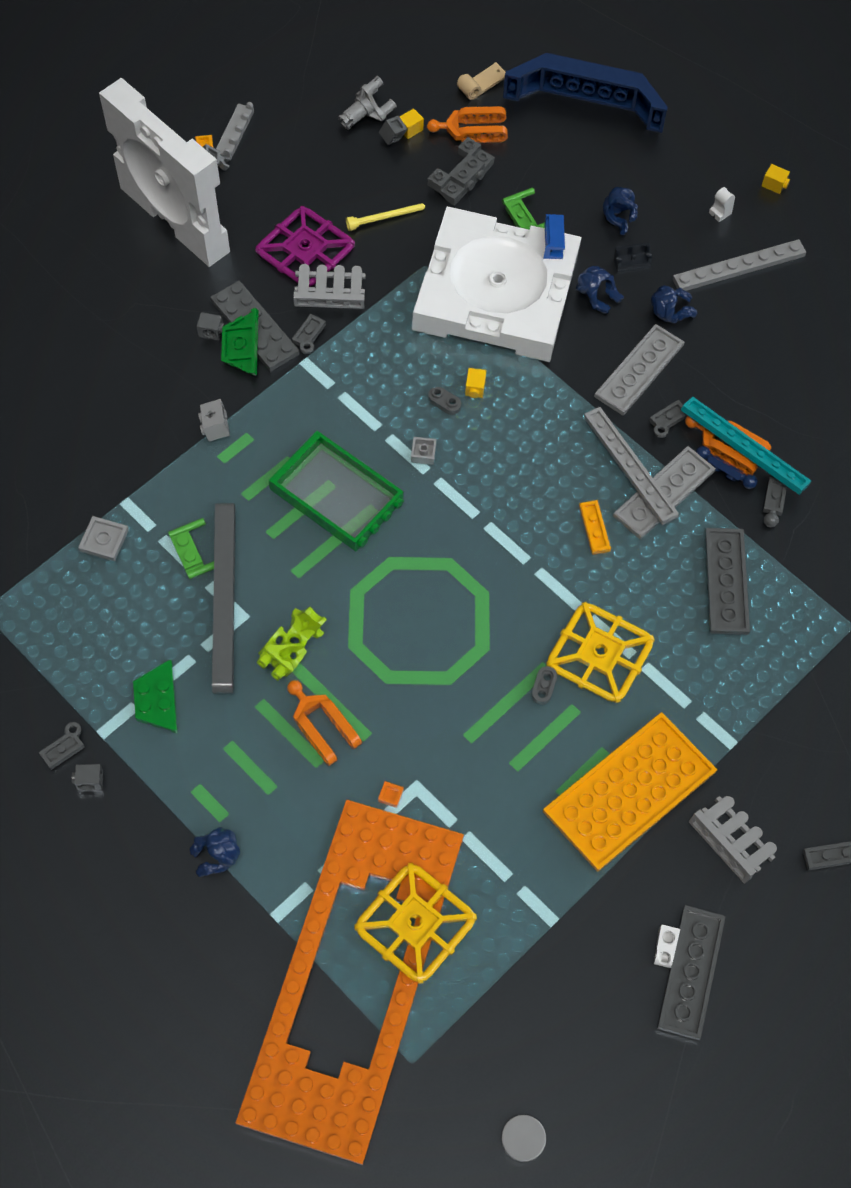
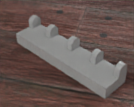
(235, 129)

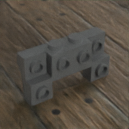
(464, 175)

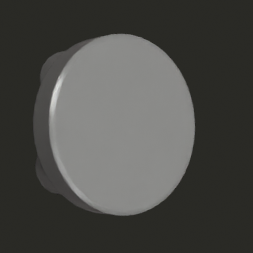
(523, 1138)

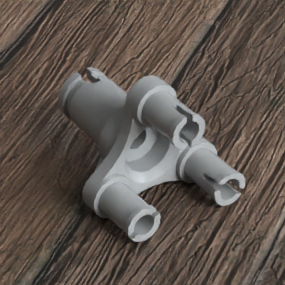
(366, 105)

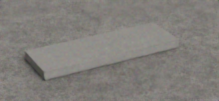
(639, 369)
(676, 481)

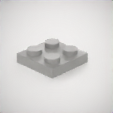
(103, 538)

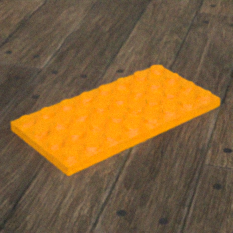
(629, 791)

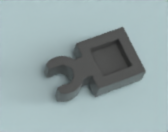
(221, 160)

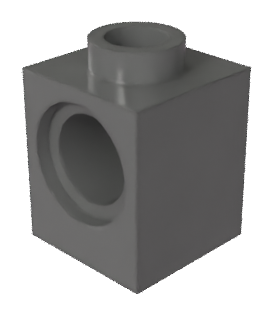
(393, 130)
(210, 326)
(88, 777)

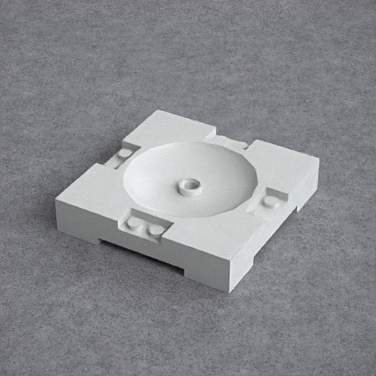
(165, 172)
(495, 285)

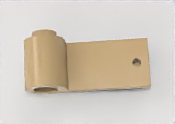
(482, 82)

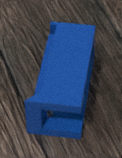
(554, 236)

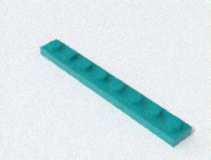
(746, 445)

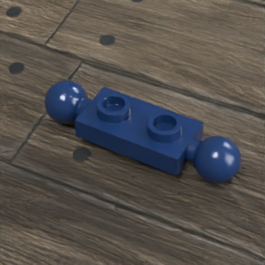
(733, 473)

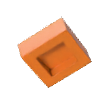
(390, 794)

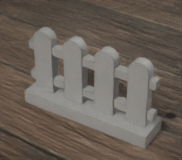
(329, 297)
(728, 848)

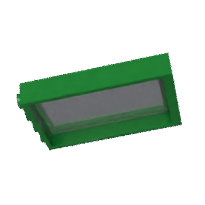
(336, 491)

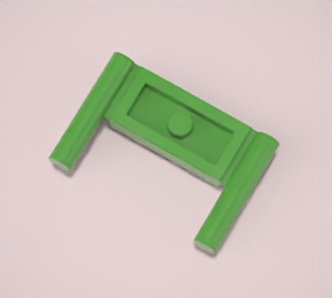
(518, 211)
(187, 550)

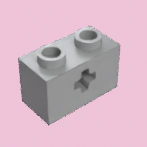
(214, 420)

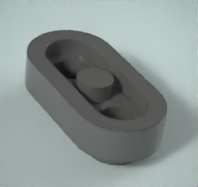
(443, 400)
(544, 686)

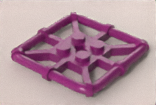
(305, 236)

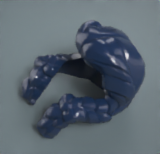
(618, 201)
(590, 281)
(664, 304)
(221, 846)

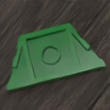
(241, 342)
(156, 698)

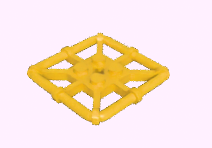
(605, 662)
(418, 935)

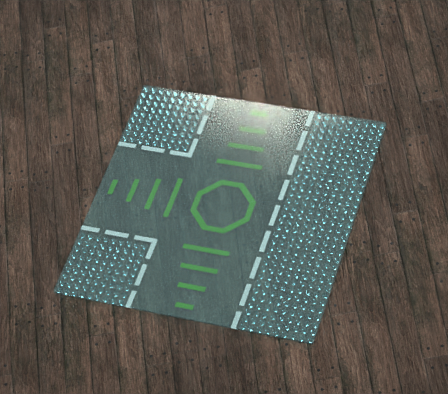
(421, 642)

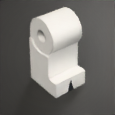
(723, 204)
(666, 945)

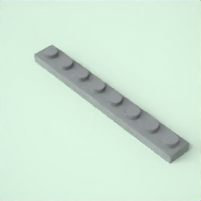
(739, 265)
(631, 466)

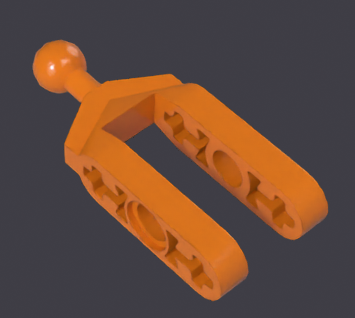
(498, 115)
(725, 452)
(308, 705)

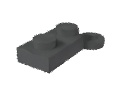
(308, 333)
(667, 418)
(63, 747)

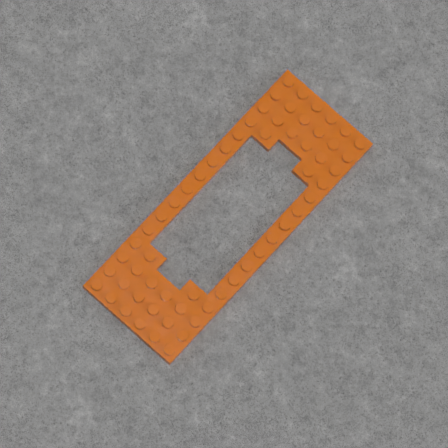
(282, 1093)

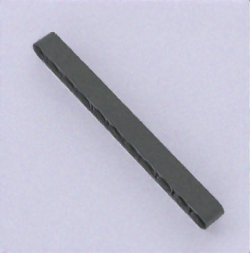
(223, 599)

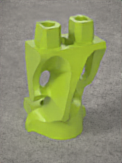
(303, 626)

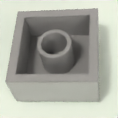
(423, 450)

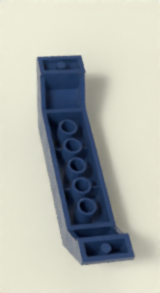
(589, 83)

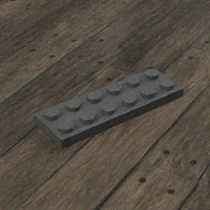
(273, 344)
(727, 581)
(691, 973)

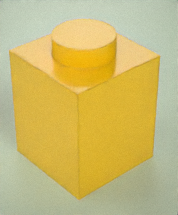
(413, 122)
(776, 179)
(475, 383)

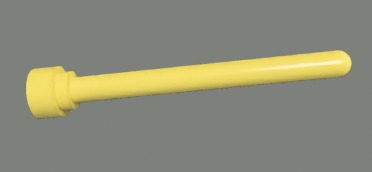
(353, 223)

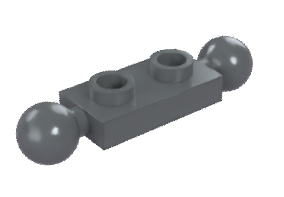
(774, 501)

